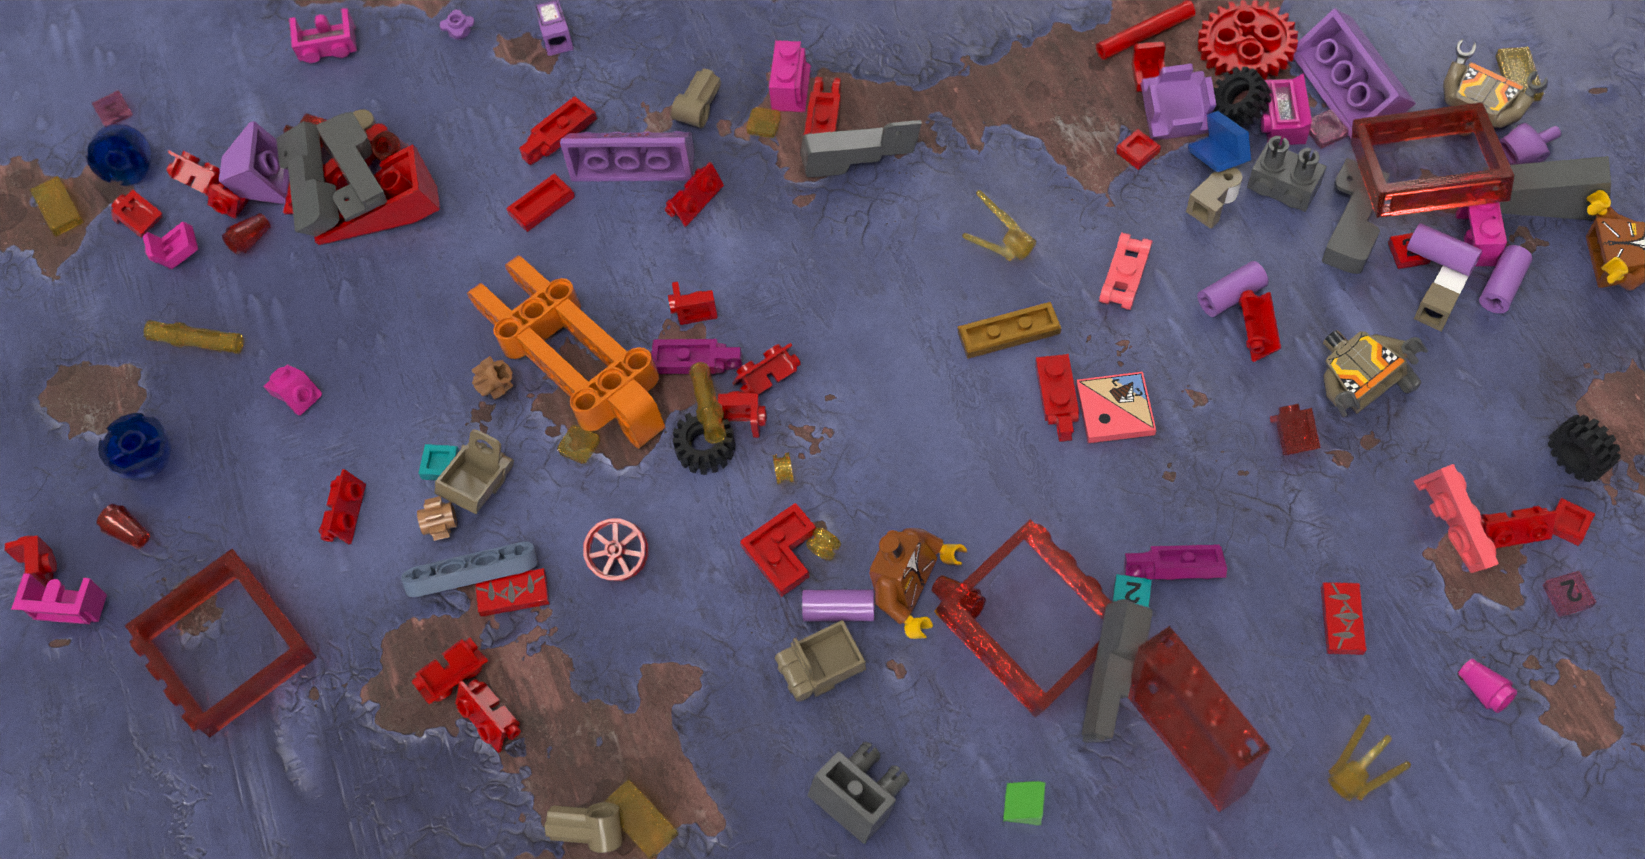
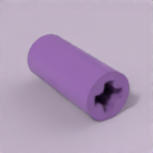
(1444, 249)
(1505, 279)
(1228, 289)
(838, 605)

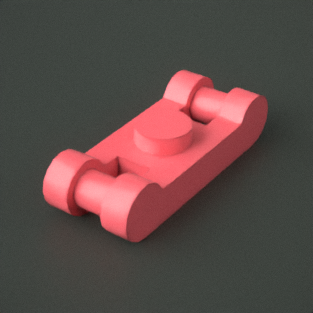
(1125, 271)

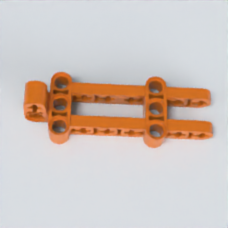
(614, 392)

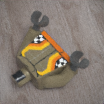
(1500, 96)
(1365, 367)

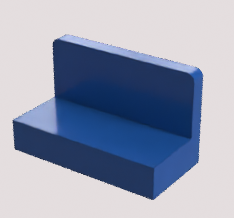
(1226, 145)

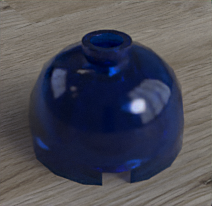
(119, 154)
(135, 447)

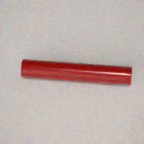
(1145, 29)

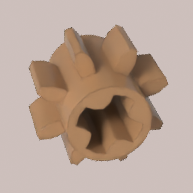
(492, 377)
(437, 518)

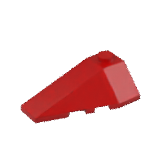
(409, 197)

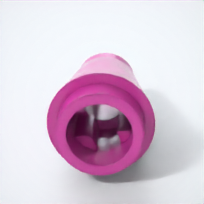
(1488, 686)

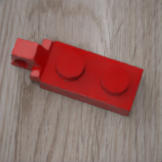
(547, 134)
(1058, 393)

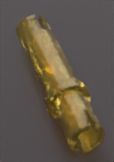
(181, 334)
(709, 410)

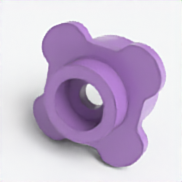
(457, 24)

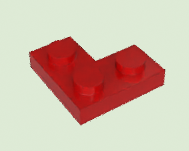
(772, 548)

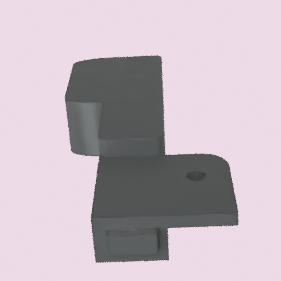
(349, 148)
(834, 151)
(311, 196)
(1353, 235)
(1122, 632)

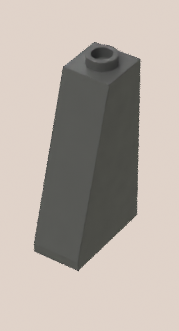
(1557, 187)

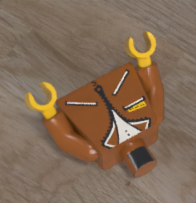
(1615, 245)
(903, 570)

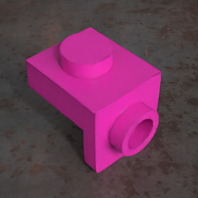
(172, 247)
(293, 388)

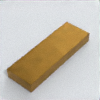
(1009, 330)

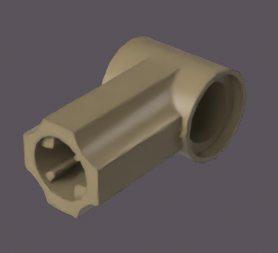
(694, 105)
(595, 825)

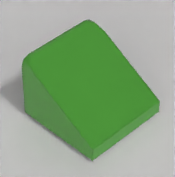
(1024, 802)

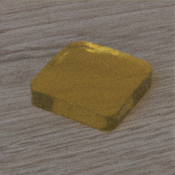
(763, 122)
(578, 444)

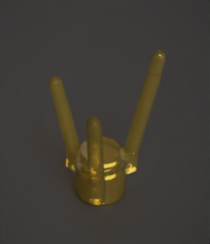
(1016, 239)
(1351, 778)

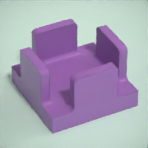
(1178, 102)

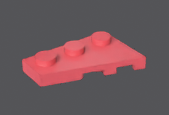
(1453, 504)

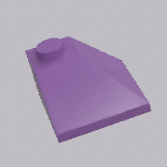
(252, 167)

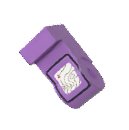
(552, 26)

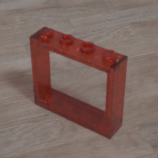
(1432, 192)
(183, 601)
(989, 651)
(1196, 719)

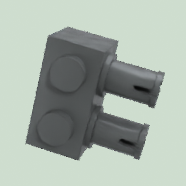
(1287, 175)
(852, 795)

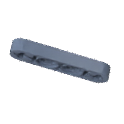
(469, 569)

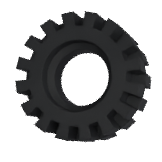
(1252, 103)
(1584, 448)
(701, 458)

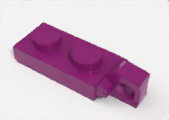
(678, 355)
(1177, 562)

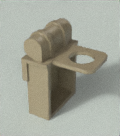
(474, 473)
(820, 661)

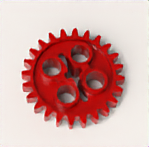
(1248, 38)

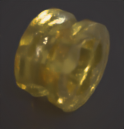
(783, 468)
(823, 544)

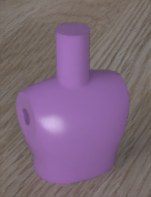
(1526, 145)

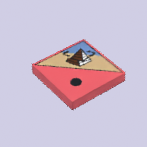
(1115, 407)

